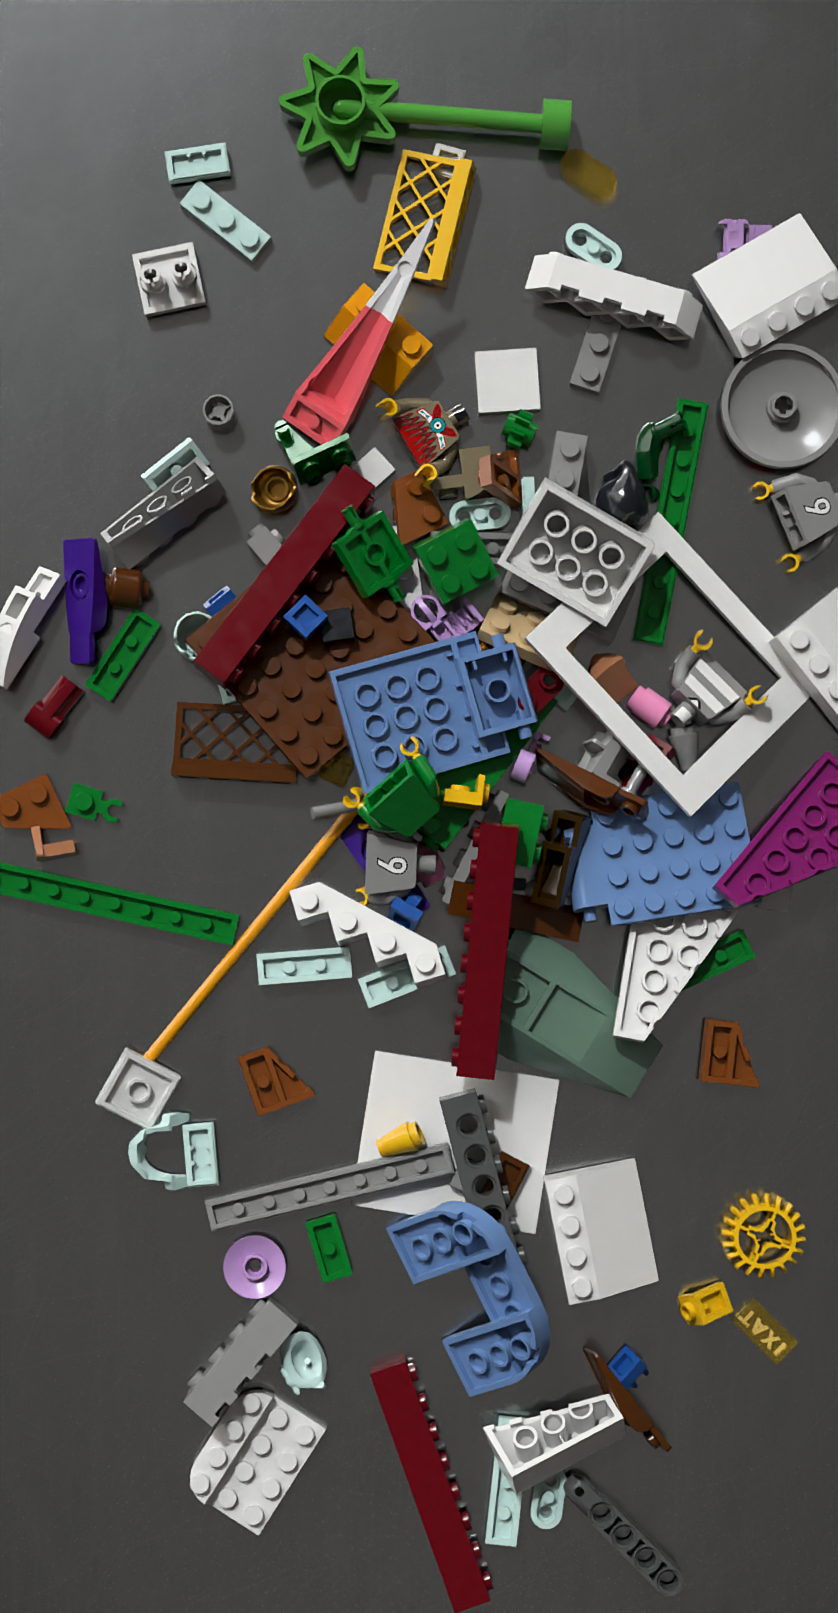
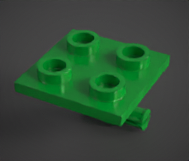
(310, 462)

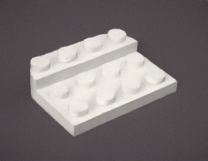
(254, 1457)

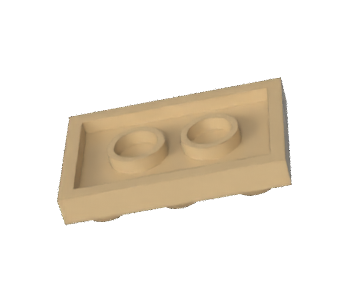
(515, 623)

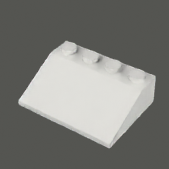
(769, 286)
(576, 552)
(811, 652)
(600, 1230)

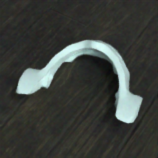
(138, 1150)

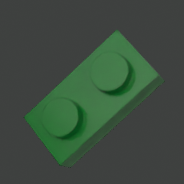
(329, 1248)

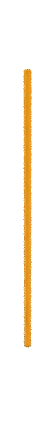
(252, 932)

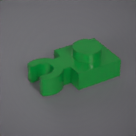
(89, 802)

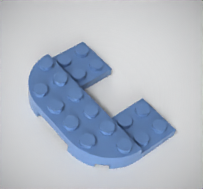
(519, 1328)

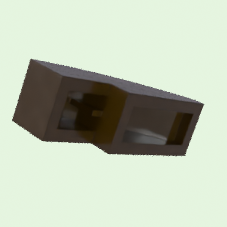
(559, 858)

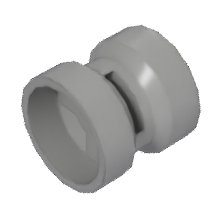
(217, 406)

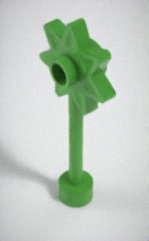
(347, 108)

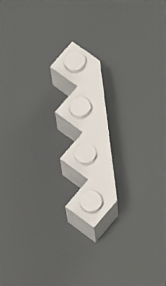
(607, 291)
(356, 922)

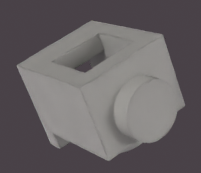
(264, 542)

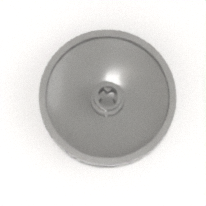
(781, 406)

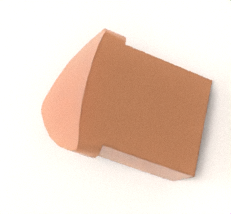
(612, 675)
(52, 850)

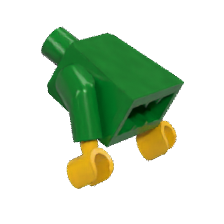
(403, 798)

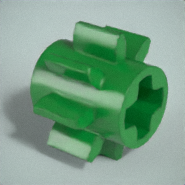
(519, 429)

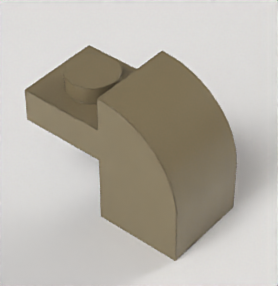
(466, 481)

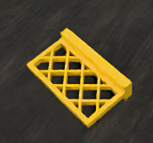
(452, 215)

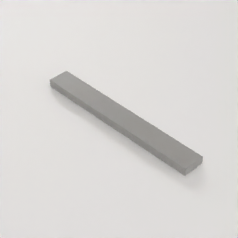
(329, 1186)

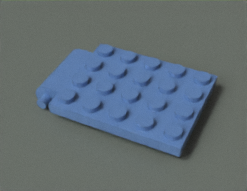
(441, 694)
(659, 863)

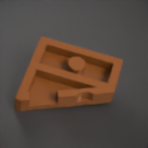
(501, 476)
(415, 509)
(33, 805)
(725, 1056)
(271, 1082)

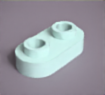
(595, 246)
(479, 513)
(548, 1495)

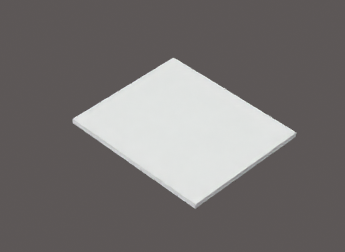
(409, 1090)

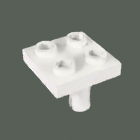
(169, 279)

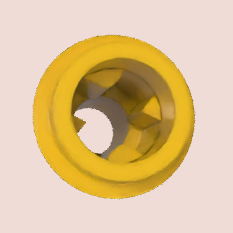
(401, 1140)

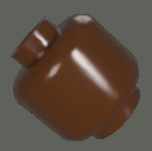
(126, 588)

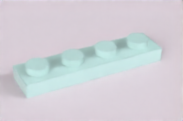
(503, 1505)

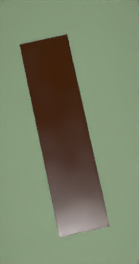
(525, 914)

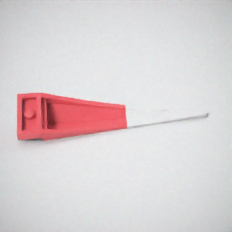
(336, 387)

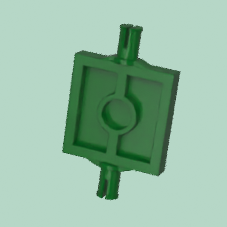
(372, 554)

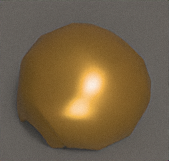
(274, 489)

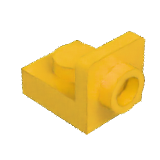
(461, 797)
(705, 1304)

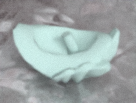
(303, 1362)

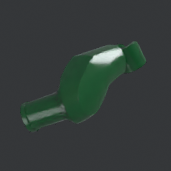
(651, 444)

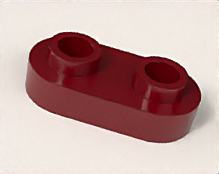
(541, 693)

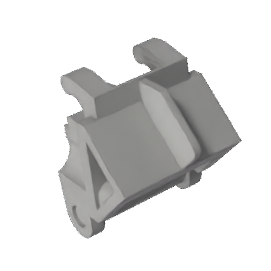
(605, 759)

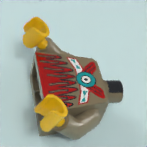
(426, 432)

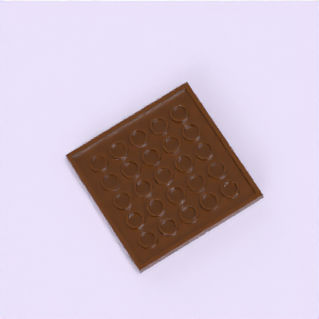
(289, 679)

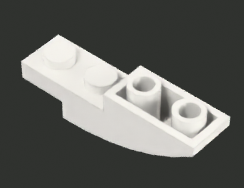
(21, 617)

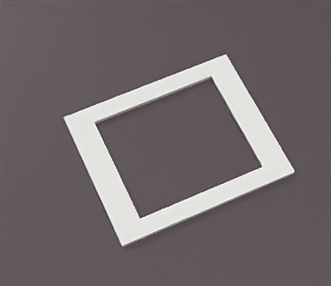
(739, 741)

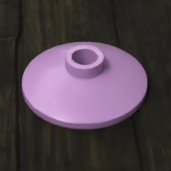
(245, 1280)

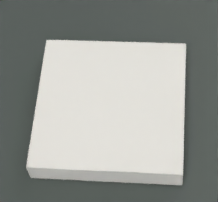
(507, 381)
(138, 1089)

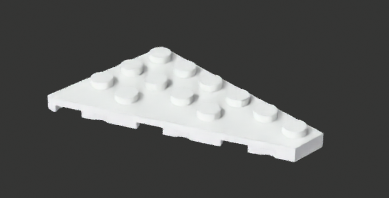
(659, 965)

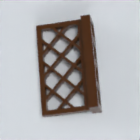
(225, 769)

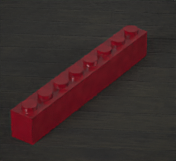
(283, 579)
(487, 949)
(430, 1484)

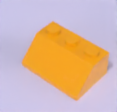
(403, 351)

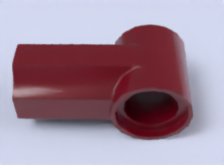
(49, 714)

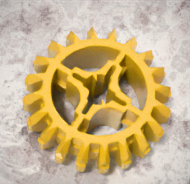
(768, 1221)

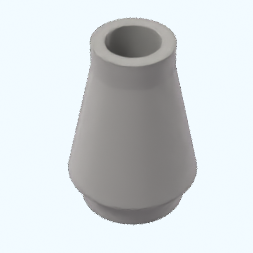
(685, 743)

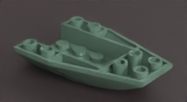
(564, 1019)

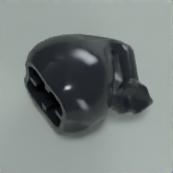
(623, 495)

